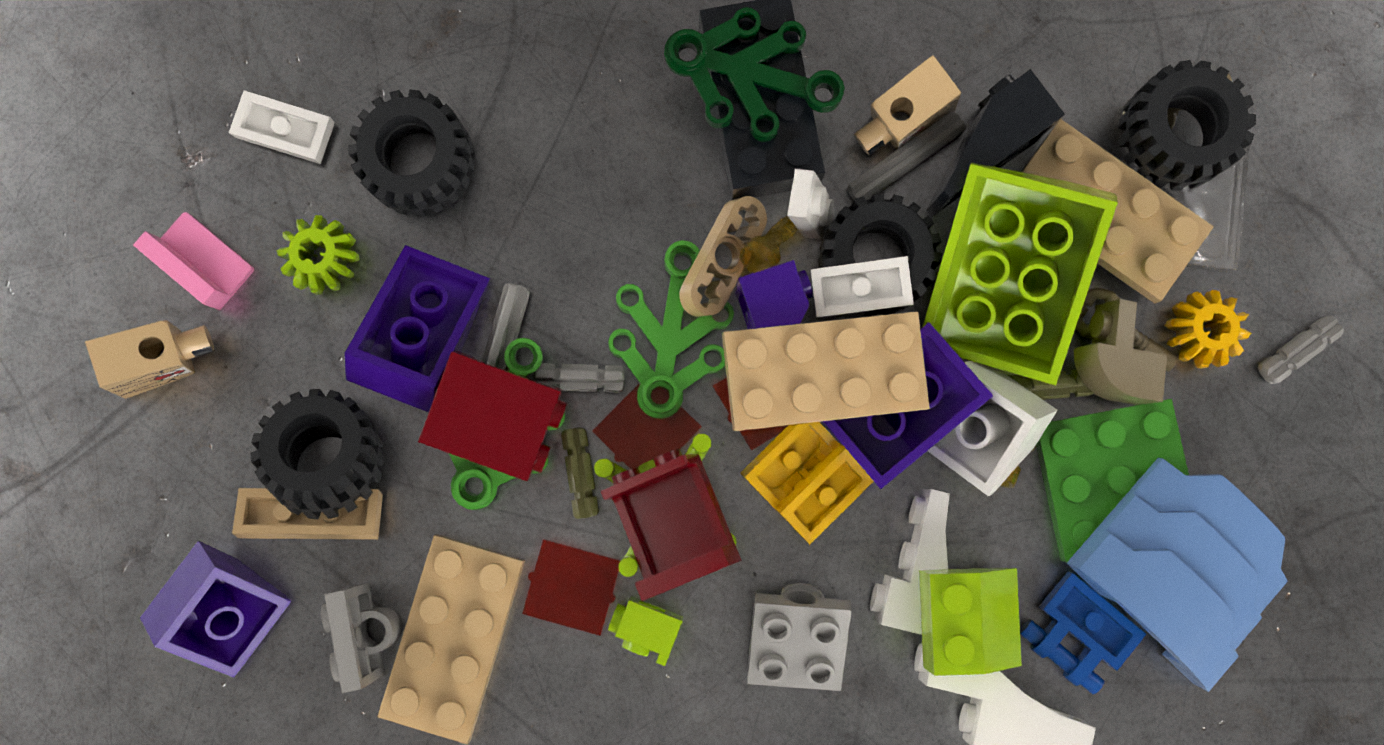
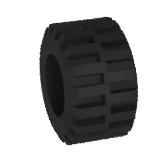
(1211, 101)
(387, 127)
(894, 221)
(293, 430)

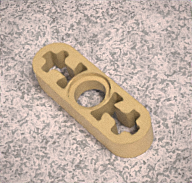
(705, 264)

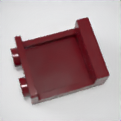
(492, 416)
(672, 522)

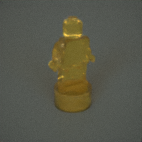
(764, 251)

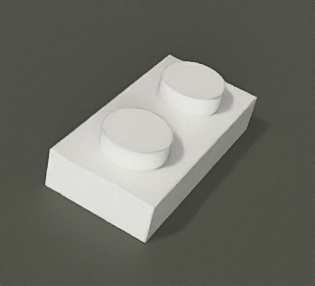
(282, 127)
(810, 205)
(862, 287)

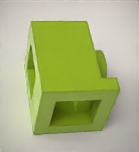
(646, 628)

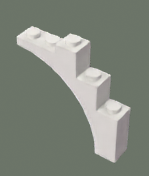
(997, 707)

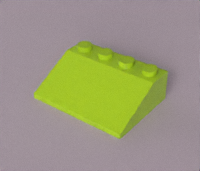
(1018, 269)

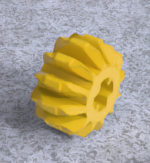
(1223, 325)

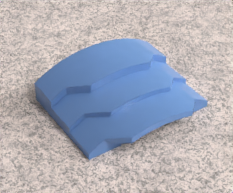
(1187, 565)

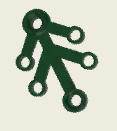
(745, 70)

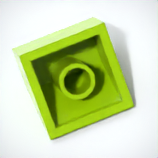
(970, 620)

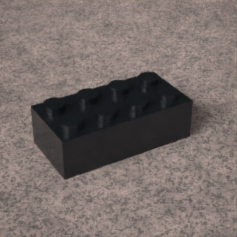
(752, 165)

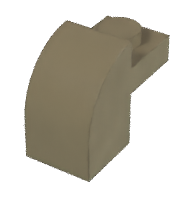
(1112, 365)

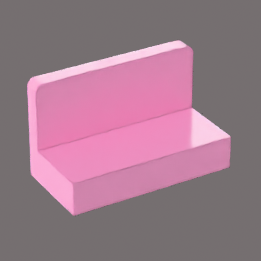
(197, 260)

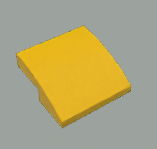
(807, 477)

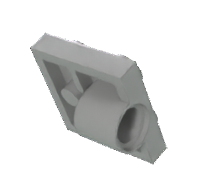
(798, 639)
(356, 656)

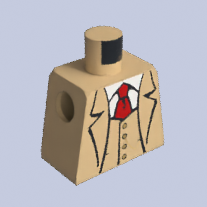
(922, 94)
(130, 359)

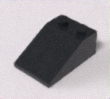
(1009, 123)

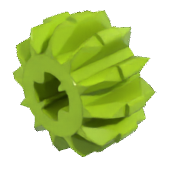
(302, 250)

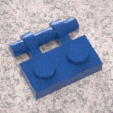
(1092, 622)

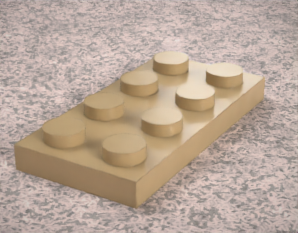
(1150, 230)
(825, 371)
(451, 639)

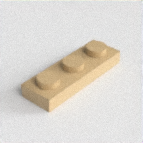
(264, 517)

